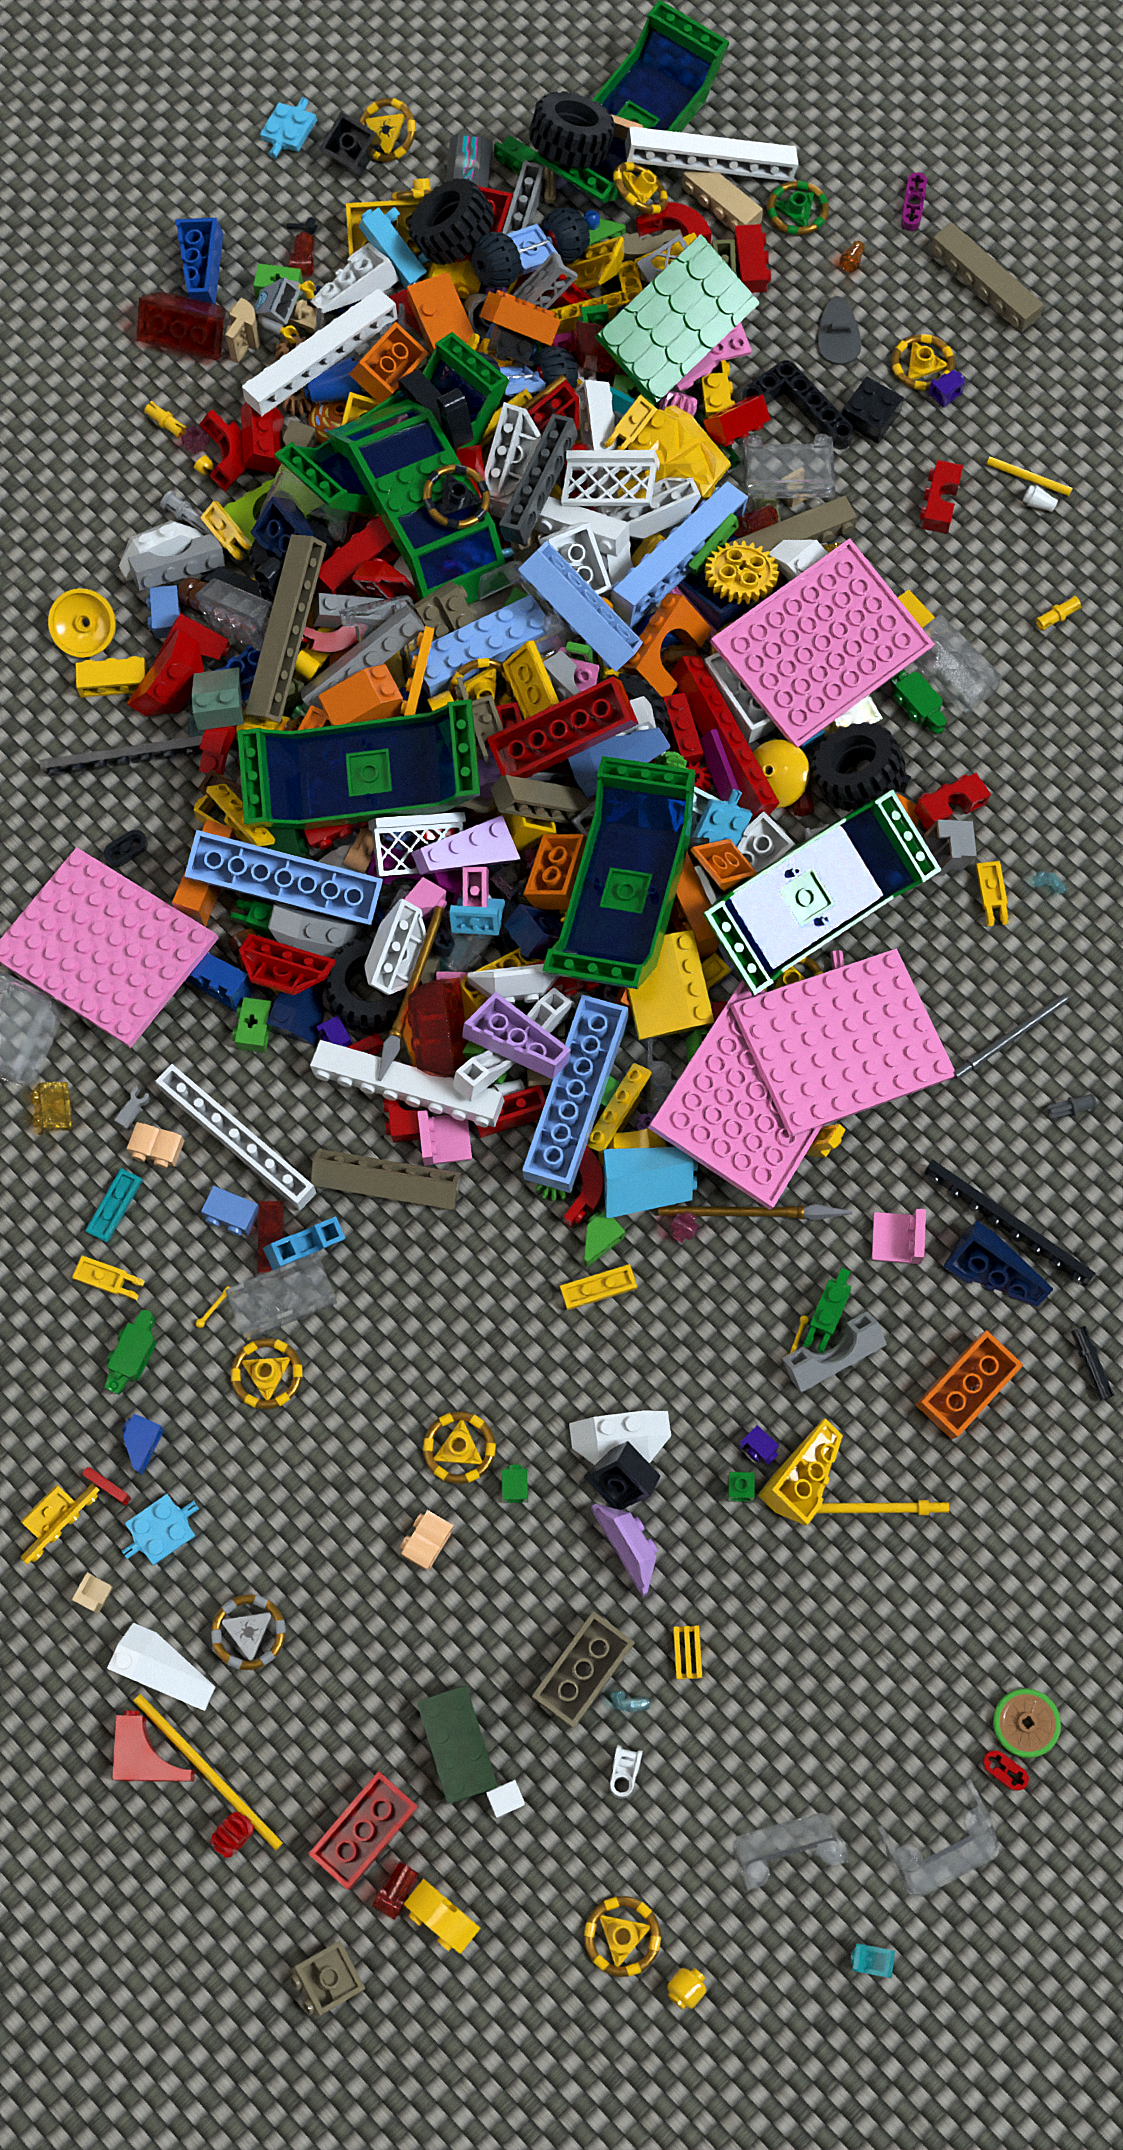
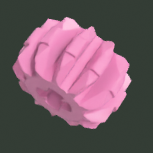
(680, 400)

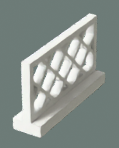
(615, 461)

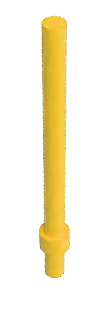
(923, 1507)

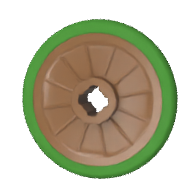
(1013, 1734)

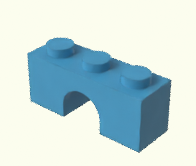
(304, 1243)

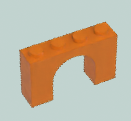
(676, 615)

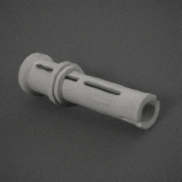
(183, 511)

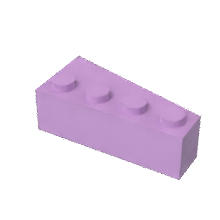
(475, 847)
(516, 1036)

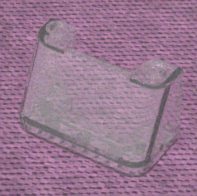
(787, 1838)

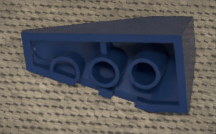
(298, 1014)

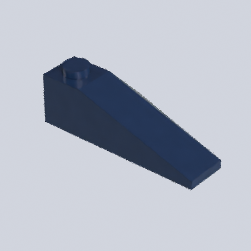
(277, 524)
(714, 609)
(989, 1261)

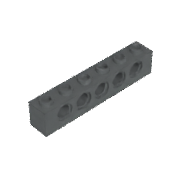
(538, 479)

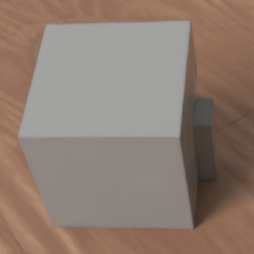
(952, 844)

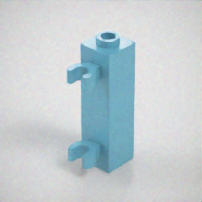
(386, 239)

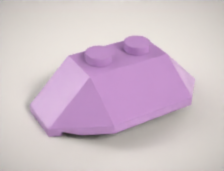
(629, 1543)

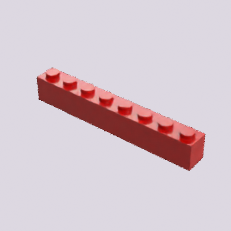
(712, 713)

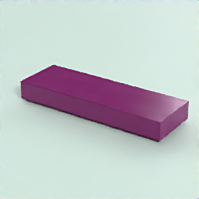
(718, 764)

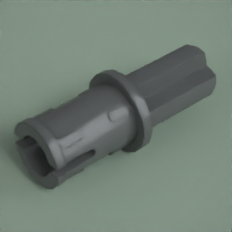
(1072, 1106)

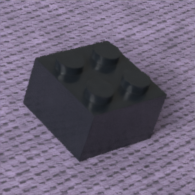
(350, 144)
(873, 409)

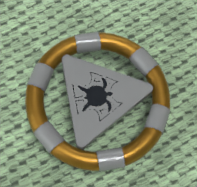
(248, 1632)

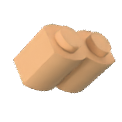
(155, 1145)
(427, 1540)

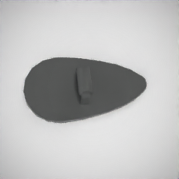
(839, 333)

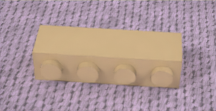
(722, 198)

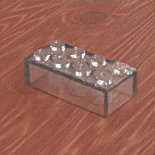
(235, 612)
(281, 1296)

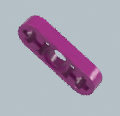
(916, 209)

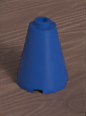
(334, 383)

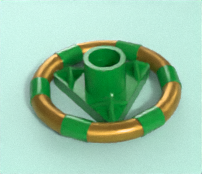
(797, 207)

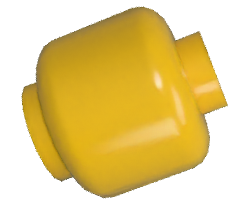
(686, 1988)

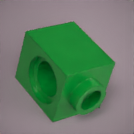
(514, 1484)
(741, 1487)

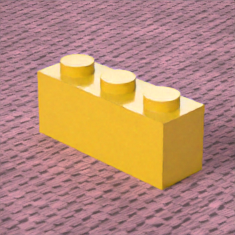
(110, 676)

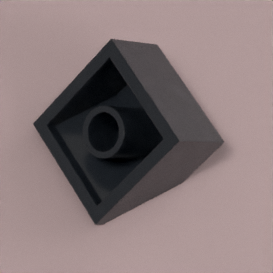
(623, 1477)

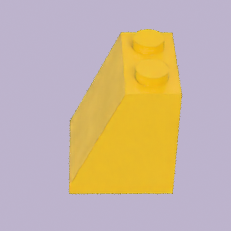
(526, 831)

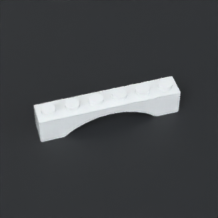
(487, 1067)

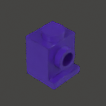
(947, 387)
(334, 1032)
(760, 1446)

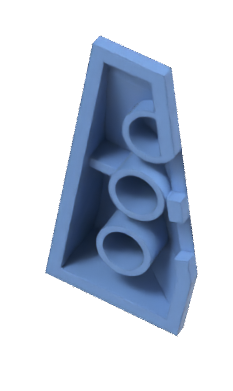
(637, 746)

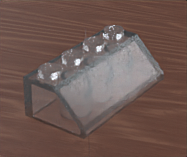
(957, 667)

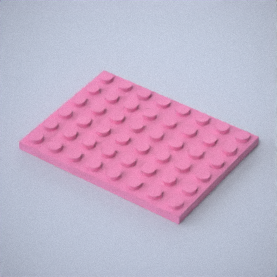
(822, 643)
(104, 947)
(843, 1042)
(727, 1115)

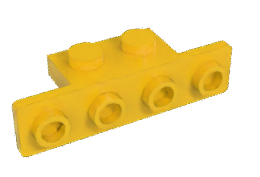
(717, 390)
(235, 816)
(619, 1108)
(52, 1515)

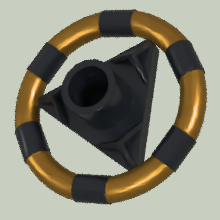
(456, 496)

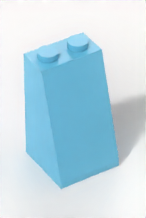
(646, 1179)

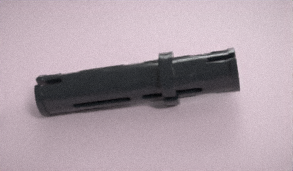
(1089, 1354)

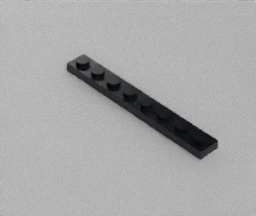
(121, 756)
(1016, 1228)

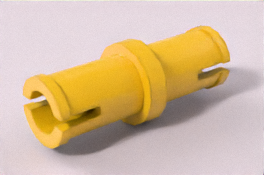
(165, 419)
(1058, 613)

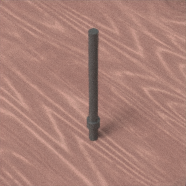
(975, 1061)

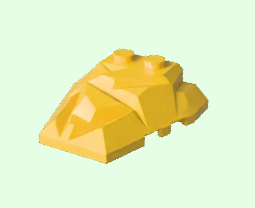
(682, 449)

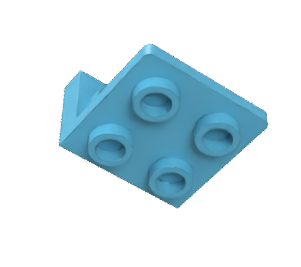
(477, 919)

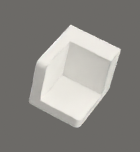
(505, 1798)

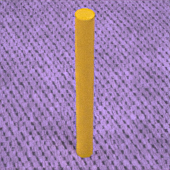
(1029, 476)

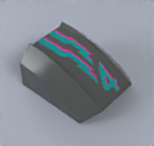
(470, 159)

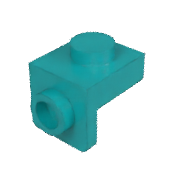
(873, 1960)

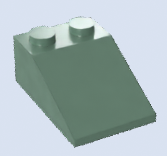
(217, 699)

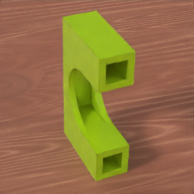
(246, 509)

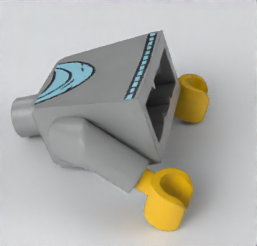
(277, 304)

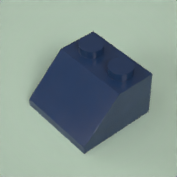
(533, 930)

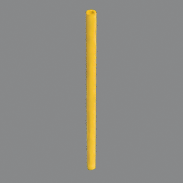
(207, 1771)

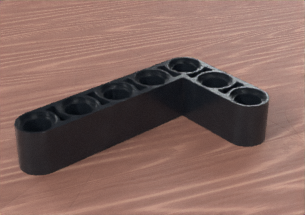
(802, 399)
(449, 410)
(266, 577)

